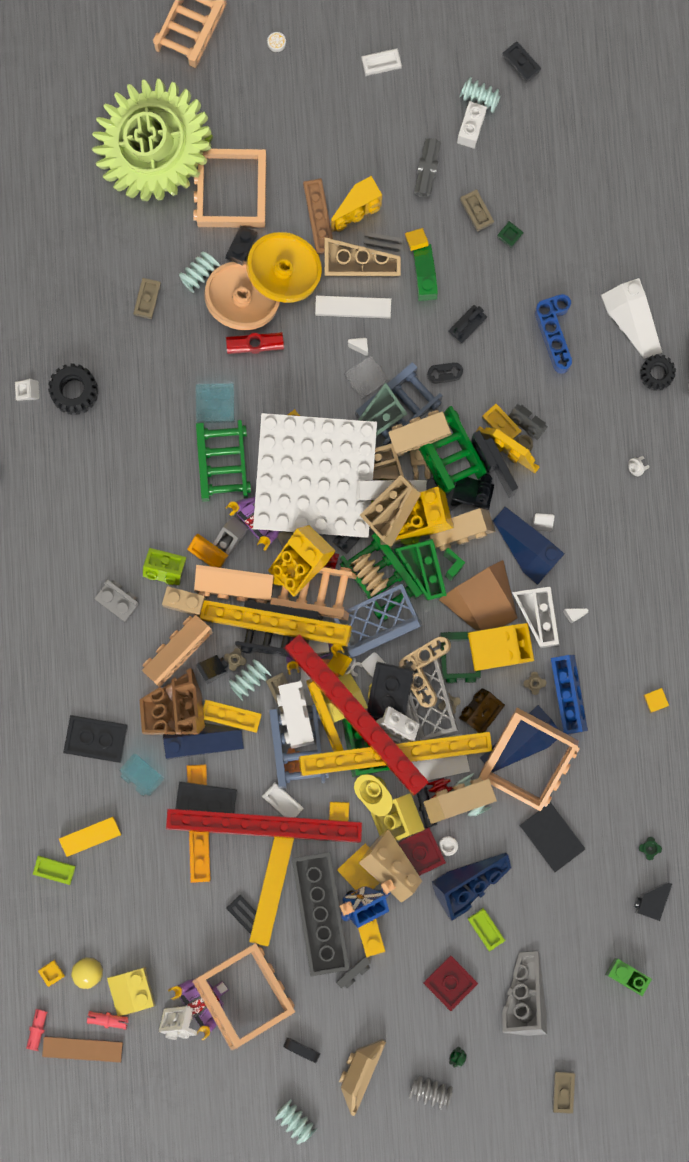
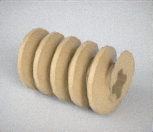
(370, 574)

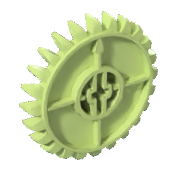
(171, 152)

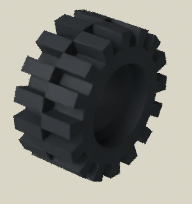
(657, 361)

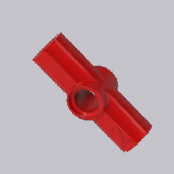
(268, 342)

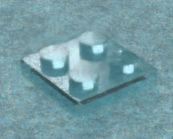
(215, 403)

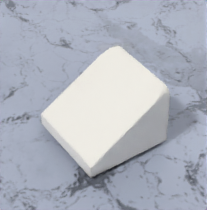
(359, 345)
(27, 390)
(543, 522)
(574, 614)
(319, 647)
(370, 663)

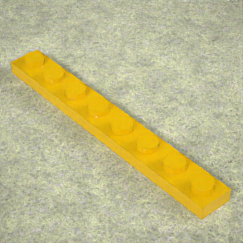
(275, 623)

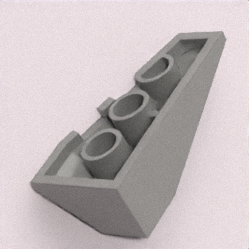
(526, 1002)

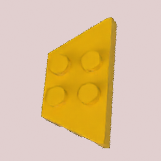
(513, 449)

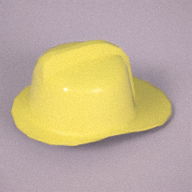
(374, 794)

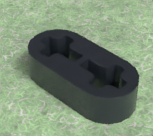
(447, 367)
(301, 1050)

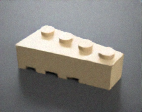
(354, 260)

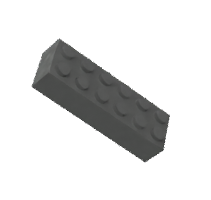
(320, 914)

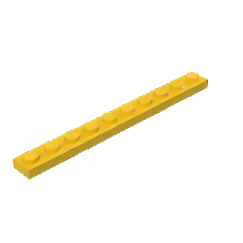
(415, 751)

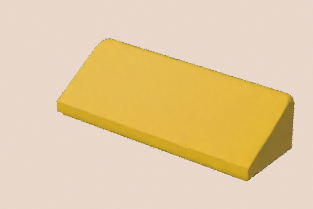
(90, 836)

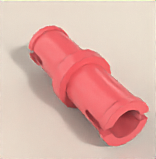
(107, 1020)
(36, 1030)

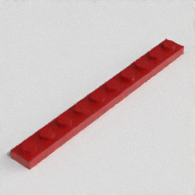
(356, 715)
(263, 825)

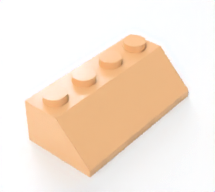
(233, 584)
(177, 651)

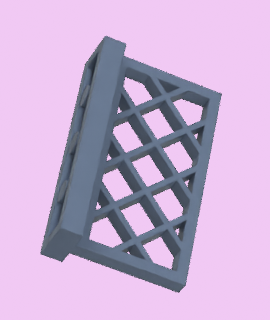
(389, 633)

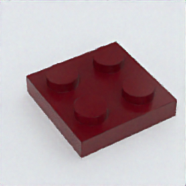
(422, 851)
(450, 983)

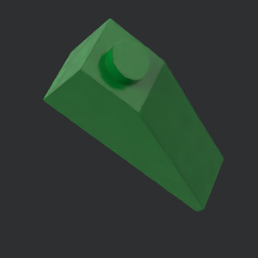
(425, 274)

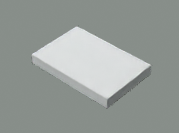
(443, 767)

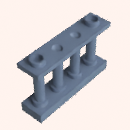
(408, 374)
(282, 757)

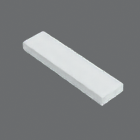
(353, 307)
(374, 488)

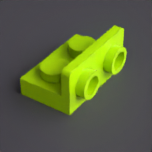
(163, 566)

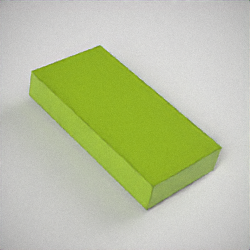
(54, 870)
(486, 929)

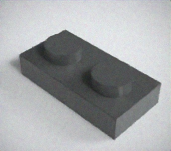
(348, 978)

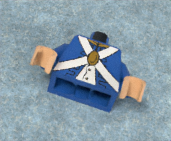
(366, 904)

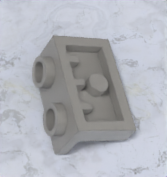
(117, 600)

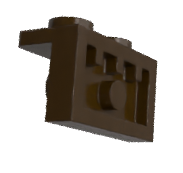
(481, 710)

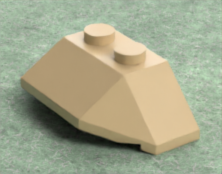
(359, 1073)

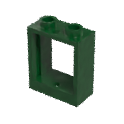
(452, 678)

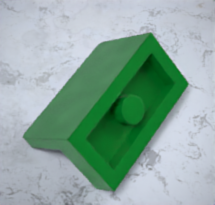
(457, 563)

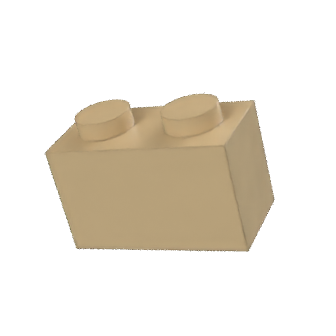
(183, 601)

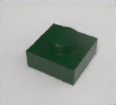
(510, 234)

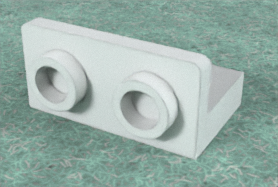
(398, 726)
(176, 1023)

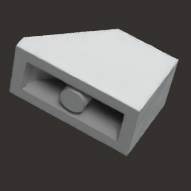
(230, 535)

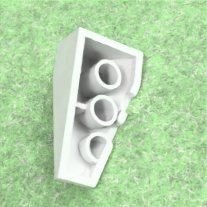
(631, 312)

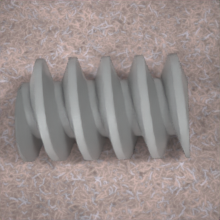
(431, 1092)

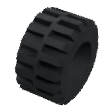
(68, 374)

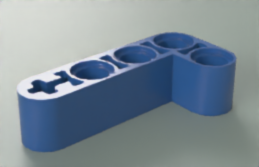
(557, 335)

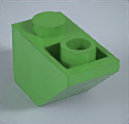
(628, 976)

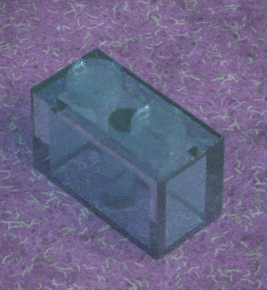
(141, 775)

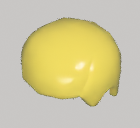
(87, 973)

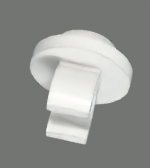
(636, 466)
(350, 669)

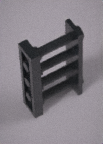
(248, 647)

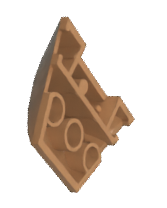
(484, 599)
(173, 708)

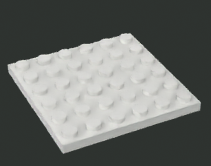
(312, 474)

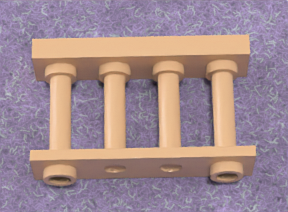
(201, 38)
(336, 611)

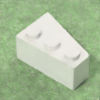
(540, 614)
(295, 715)

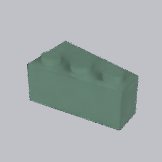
(383, 409)

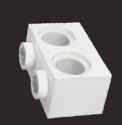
(471, 124)

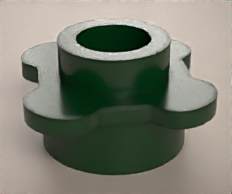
(645, 848)
(457, 1057)

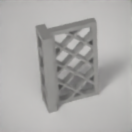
(412, 711)

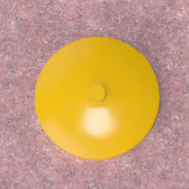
(284, 267)

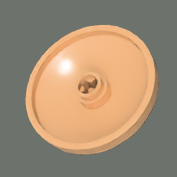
(235, 300)

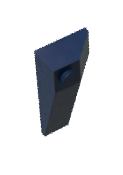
(530, 548)
(210, 740)
(524, 741)
(463, 885)

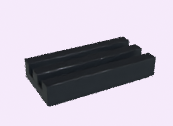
(234, 903)

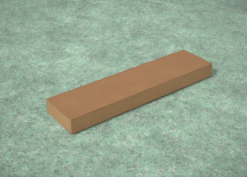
(317, 213)
(82, 1049)

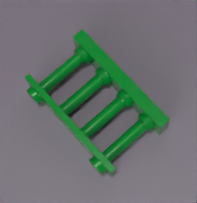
(437, 465)
(207, 471)
(399, 575)

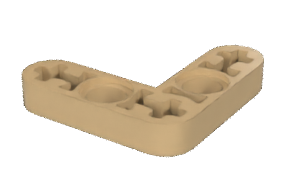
(418, 664)

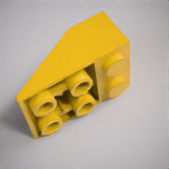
(361, 200)
(428, 515)
(301, 559)
(501, 647)

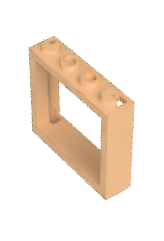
(232, 221)
(554, 782)
(216, 1010)

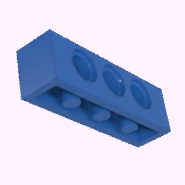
(569, 694)

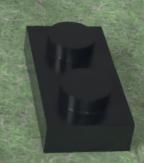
(521, 61)
(241, 245)

